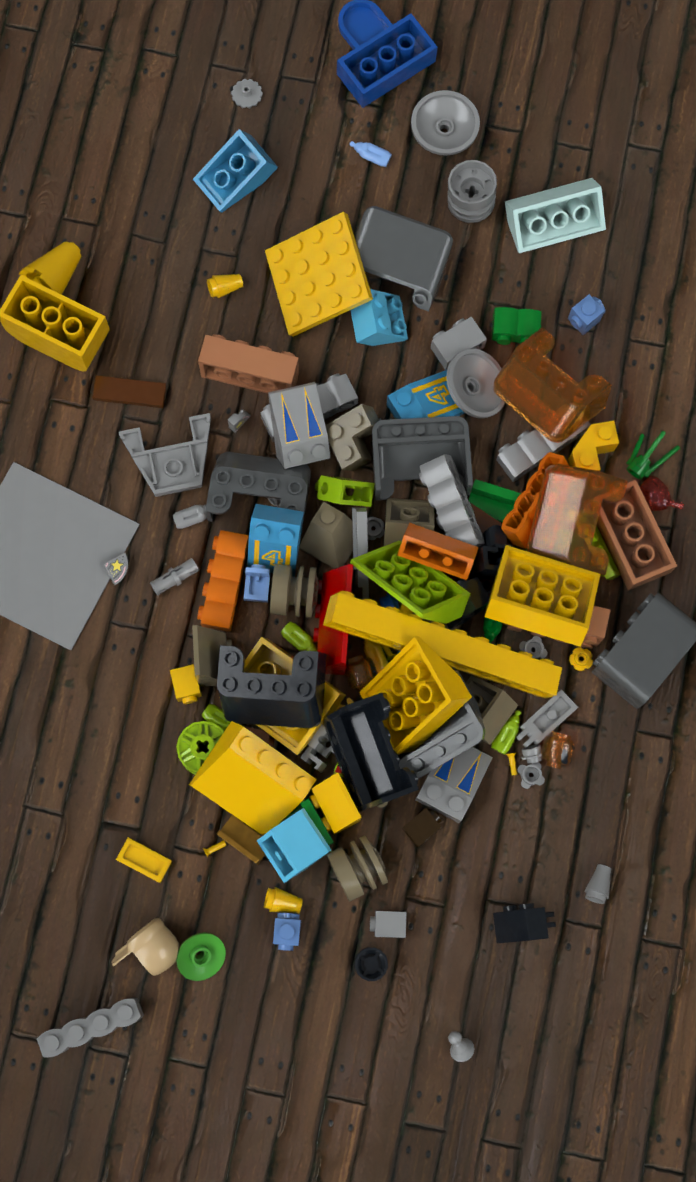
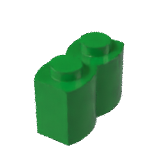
(514, 324)

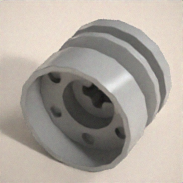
(473, 180)

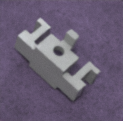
(318, 744)

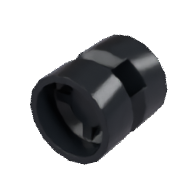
(371, 964)

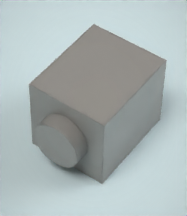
(388, 924)

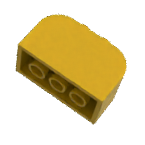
(53, 323)

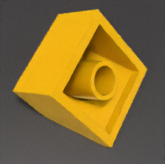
(335, 804)

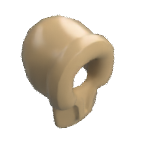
(153, 947)

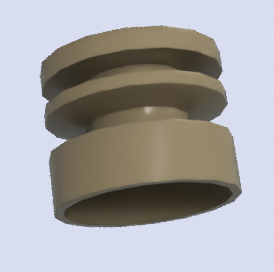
(293, 590)
(357, 868)

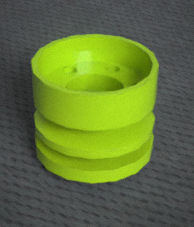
(191, 737)

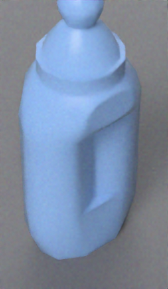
(372, 153)

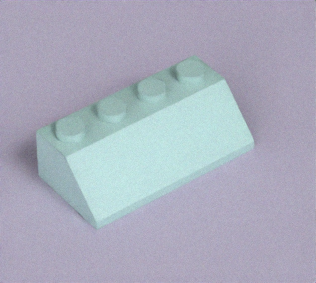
(556, 215)

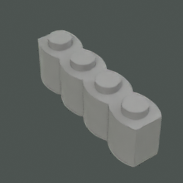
(334, 397)
(529, 451)
(450, 500)
(86, 1028)

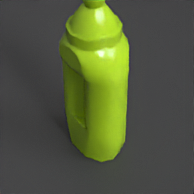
(298, 637)
(215, 715)
(507, 735)

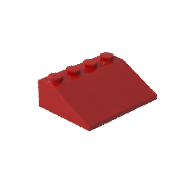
(331, 640)

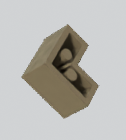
(347, 436)

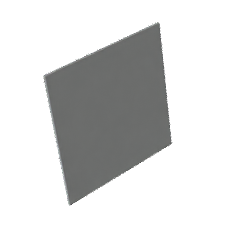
(54, 554)

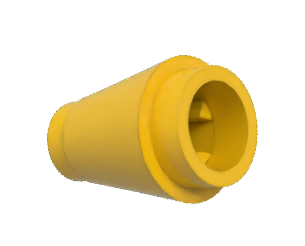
(224, 284)
(282, 901)

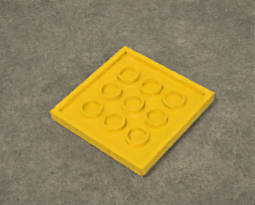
(318, 274)

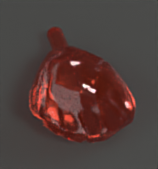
(658, 495)

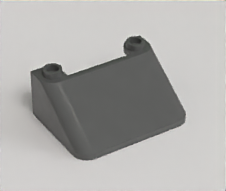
(404, 252)
(408, 443)

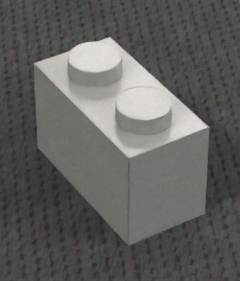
(462, 336)

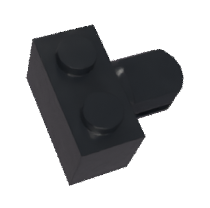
(490, 554)
(477, 601)
(522, 924)

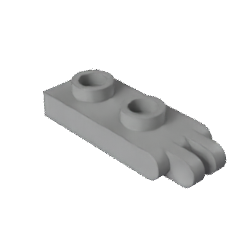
(547, 718)

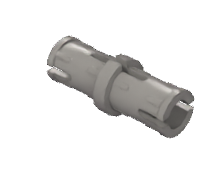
(174, 576)

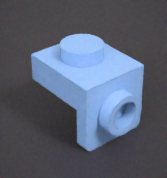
(257, 583)

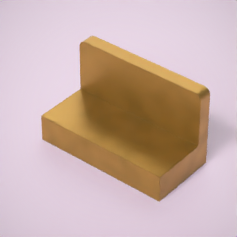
(242, 839)

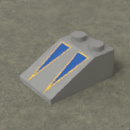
(298, 425)
(454, 784)

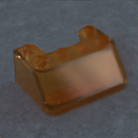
(546, 393)
(569, 515)

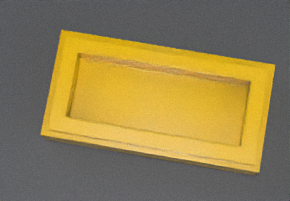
(144, 860)

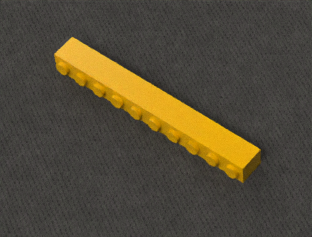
(458, 650)

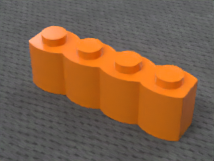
(519, 520)
(225, 580)

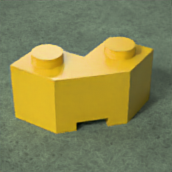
(596, 440)

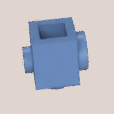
(586, 314)
(287, 931)

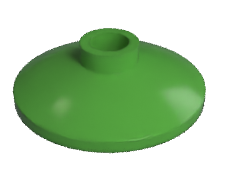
(207, 962)

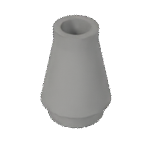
(599, 885)

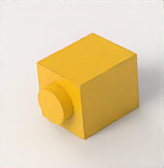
(185, 684)

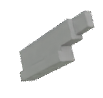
(360, 544)

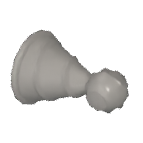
(461, 1048)

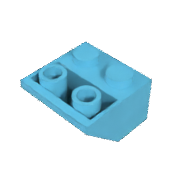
(379, 320)
(293, 845)

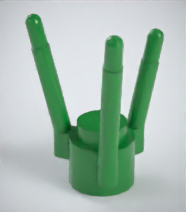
(639, 466)

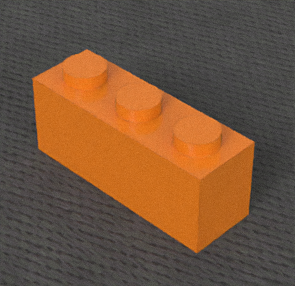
(437, 551)

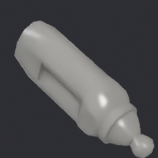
(189, 516)

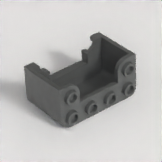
(646, 650)

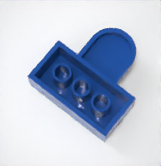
(381, 51)

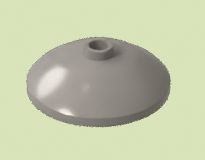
(445, 111)
(472, 381)

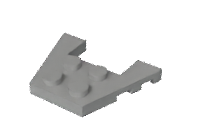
(173, 466)

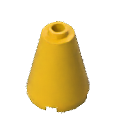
(54, 267)

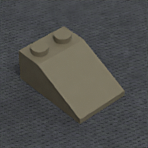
(206, 654)

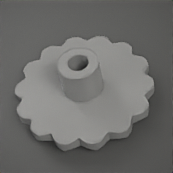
(246, 93)

